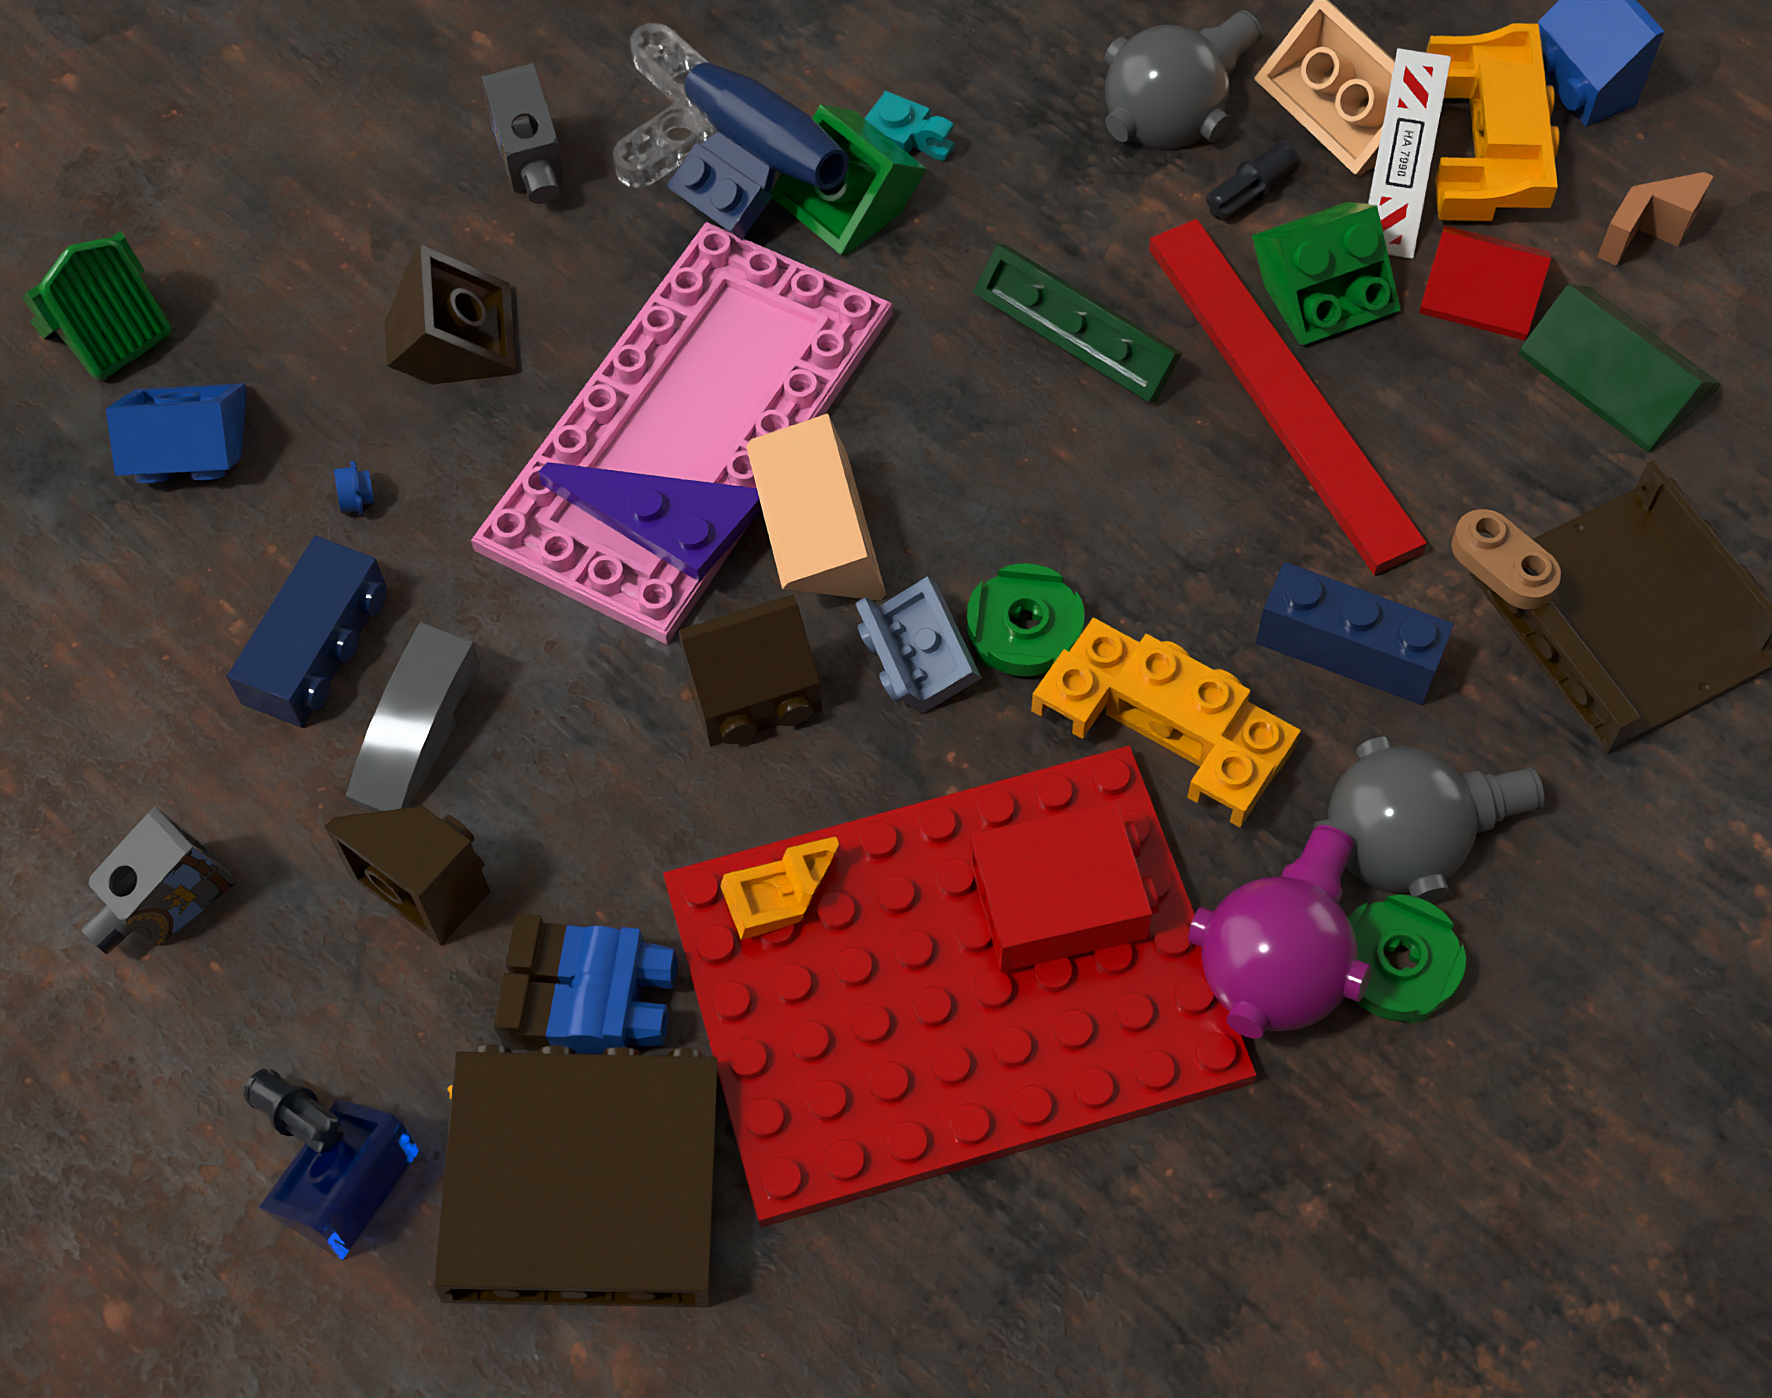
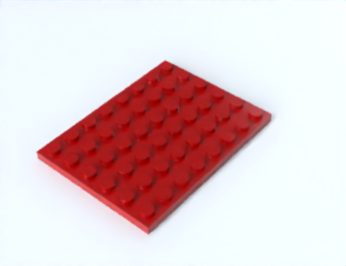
(891, 1041)

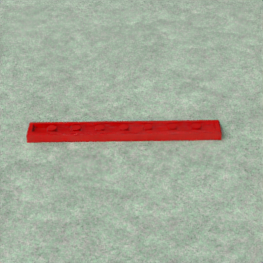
(1287, 398)

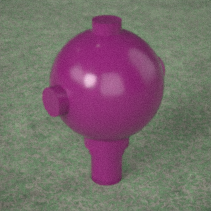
(1283, 945)

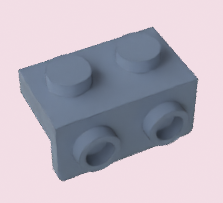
(917, 646)

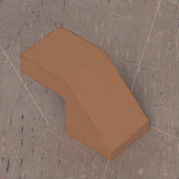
(1656, 208)

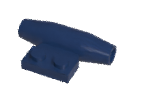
(756, 136)

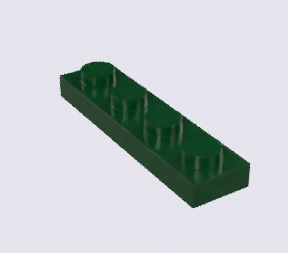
(1077, 322)

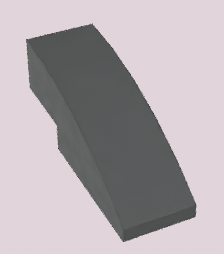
(412, 719)

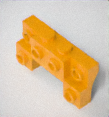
(1509, 124)
(1175, 704)

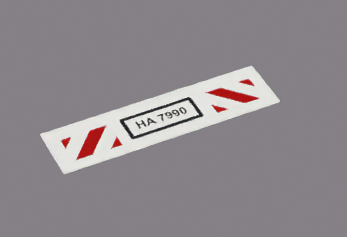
(1408, 146)

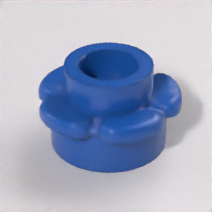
(353, 489)

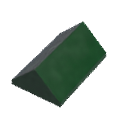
(1616, 366)

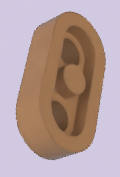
(1501, 559)

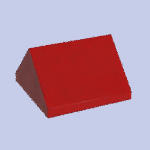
(1485, 282)

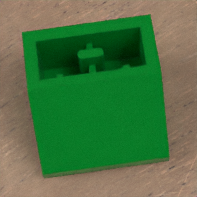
(1328, 270)

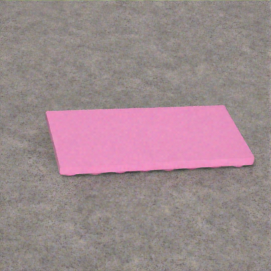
(709, 362)

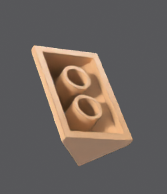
(1333, 83)
(814, 511)

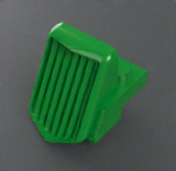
(99, 305)

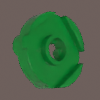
(1002, 598)
(1433, 946)

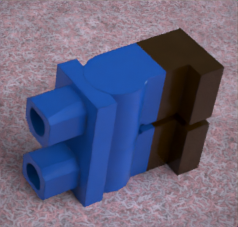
(581, 988)

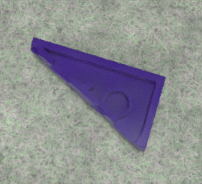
(671, 517)

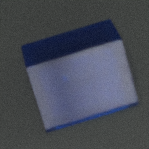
(339, 1191)

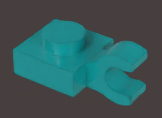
(912, 126)

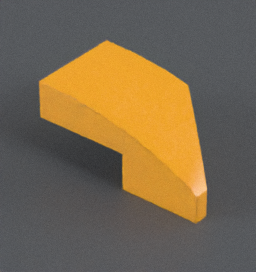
(777, 892)

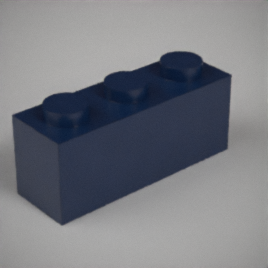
(308, 632)
(1353, 633)

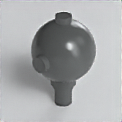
(1174, 82)
(1419, 815)

